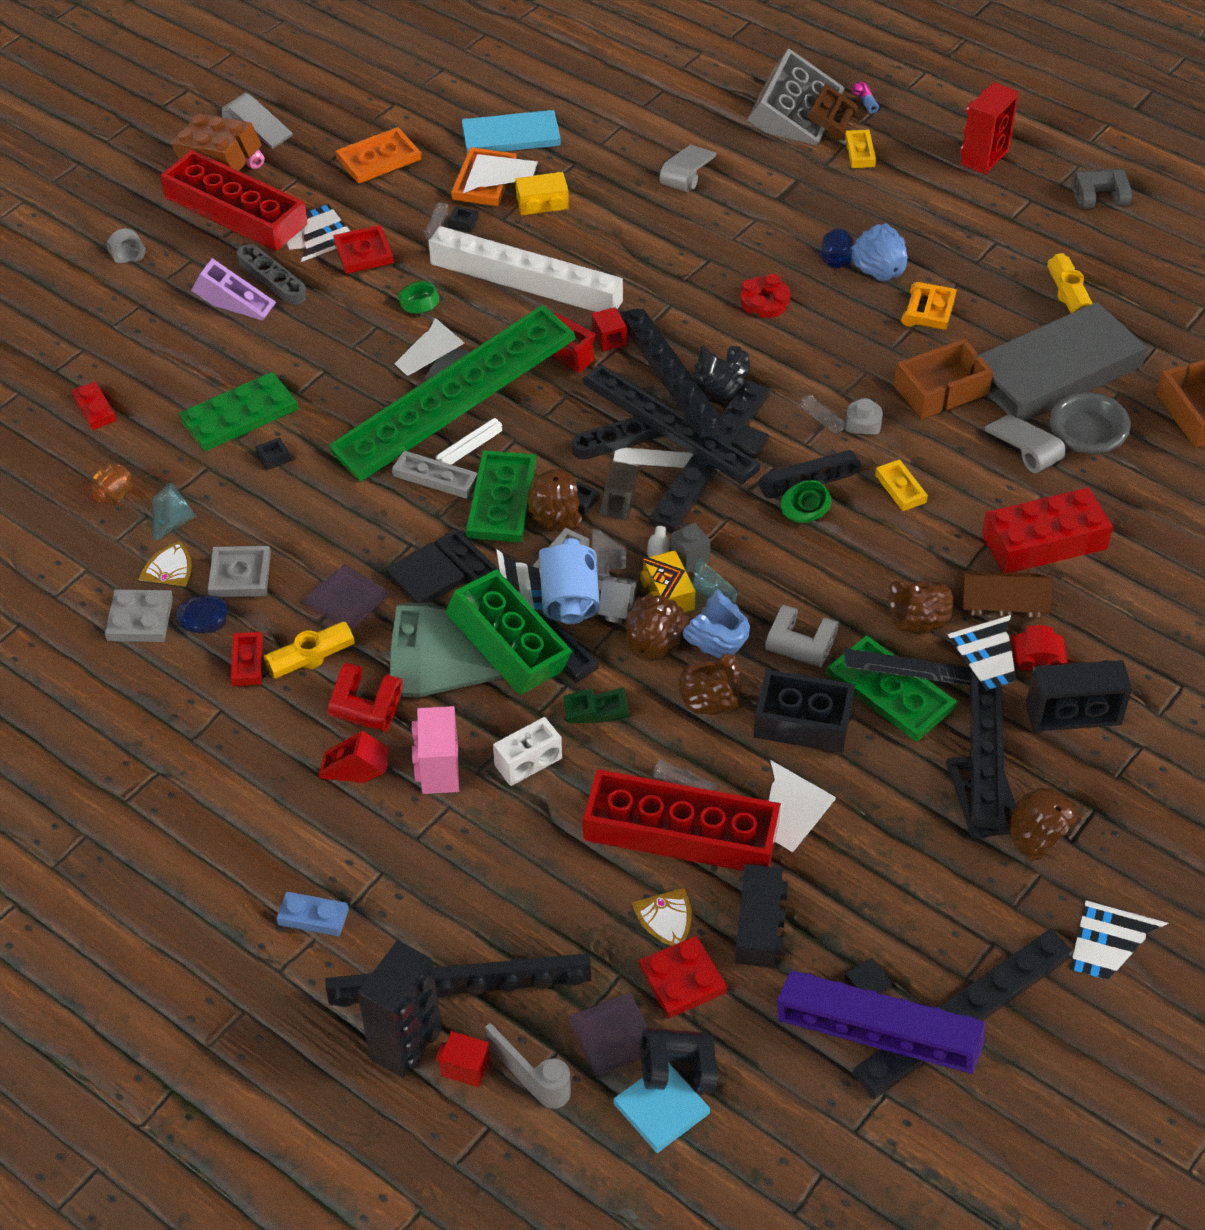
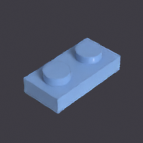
(312, 913)

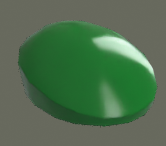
(418, 297)
(806, 502)

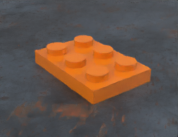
(378, 155)
(482, 195)

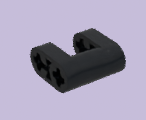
(662, 1045)

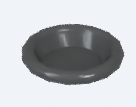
(1090, 422)

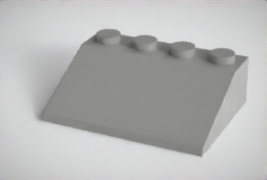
(788, 99)

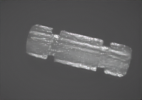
(437, 219)
(822, 414)

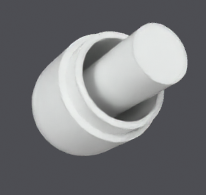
(658, 543)

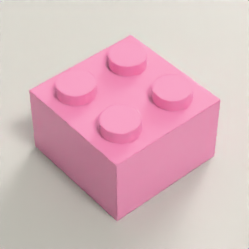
(436, 750)

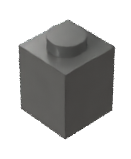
(691, 545)

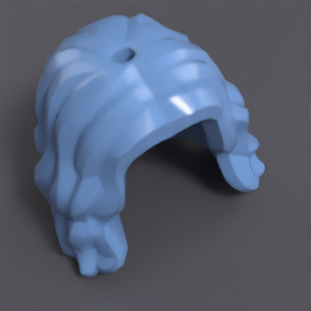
(880, 252)
(718, 627)

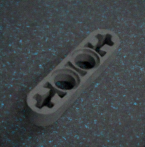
(267, 276)

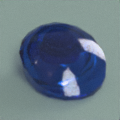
(202, 614)

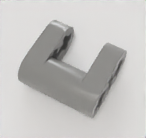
(799, 646)

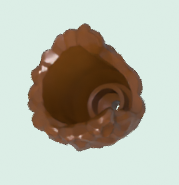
(554, 501)
(920, 605)
(654, 626)
(711, 686)
(1040, 821)

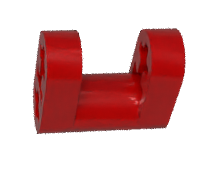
(361, 711)

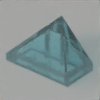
(169, 511)
(707, 581)

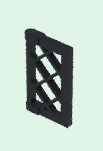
(953, 765)

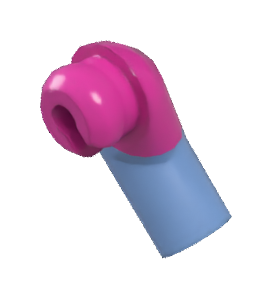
(862, 90)

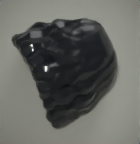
(721, 378)

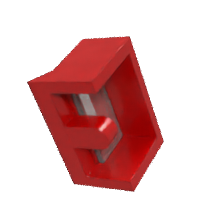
(579, 352)

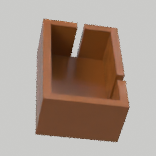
(218, 140)
(943, 378)
(1188, 402)

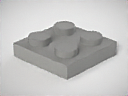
(239, 571)
(139, 615)

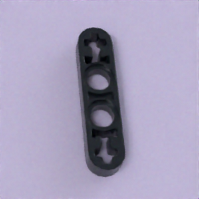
(617, 430)
(838, 467)

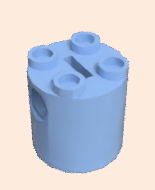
(569, 582)

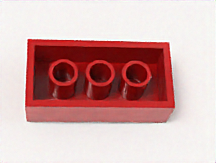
(1046, 530)

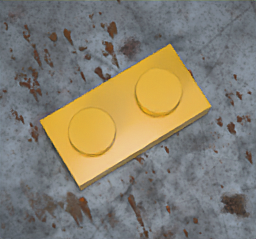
(860, 148)
(901, 485)

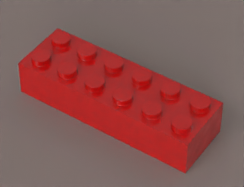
(234, 200)
(680, 821)

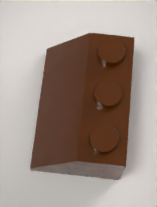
(1005, 593)

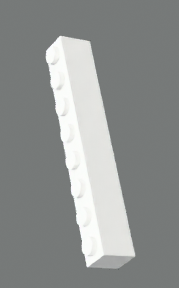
(525, 270)

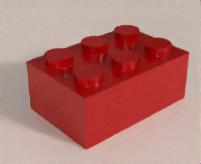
(988, 127)

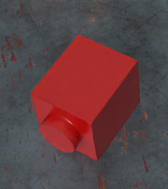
(609, 329)
(464, 1058)

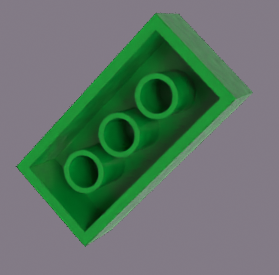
(508, 632)

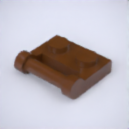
(825, 108)

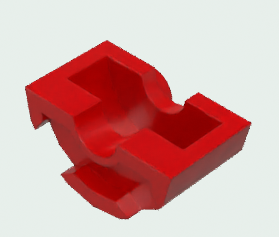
(1037, 647)

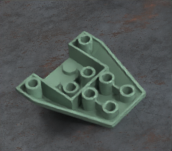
(434, 652)

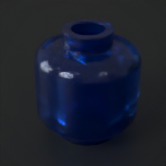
(836, 248)

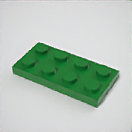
(238, 411)
(501, 496)
(904, 701)

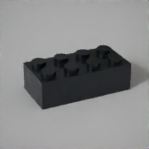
(400, 1009)

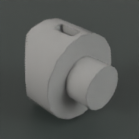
(125, 246)
(864, 417)

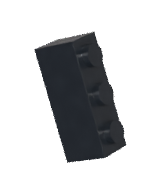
(761, 916)

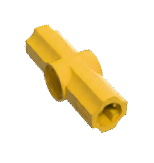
(1069, 283)
(309, 649)

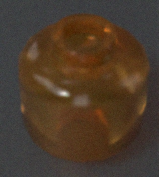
(111, 483)

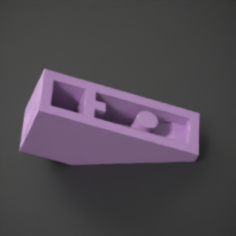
(230, 292)

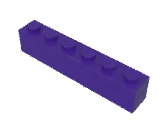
(881, 1021)

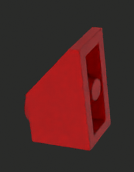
(355, 759)

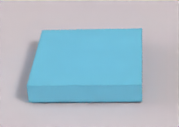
(662, 1114)

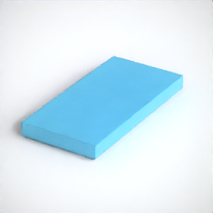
(512, 131)

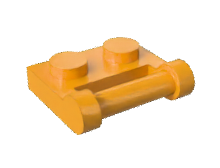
(937, 308)

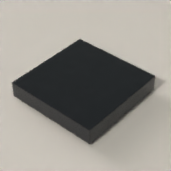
(425, 574)

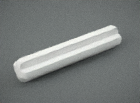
(470, 442)

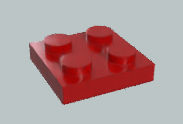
(363, 249)
(682, 977)

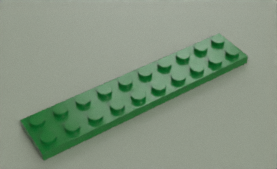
(451, 393)

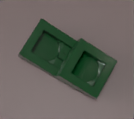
(598, 708)

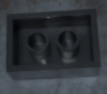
(1078, 695)
(804, 711)

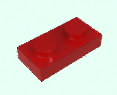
(93, 405)
(247, 659)

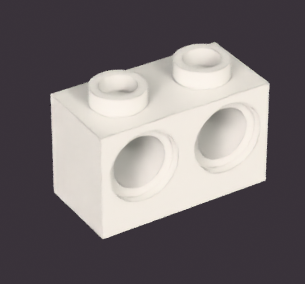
(527, 751)

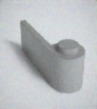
(266, 125)
(681, 169)
(1037, 446)
(547, 1081)

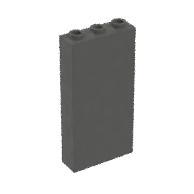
(1061, 360)

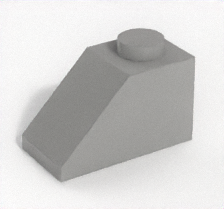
(617, 598)

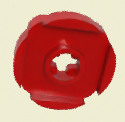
(753, 295)

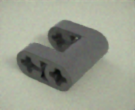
(1113, 180)

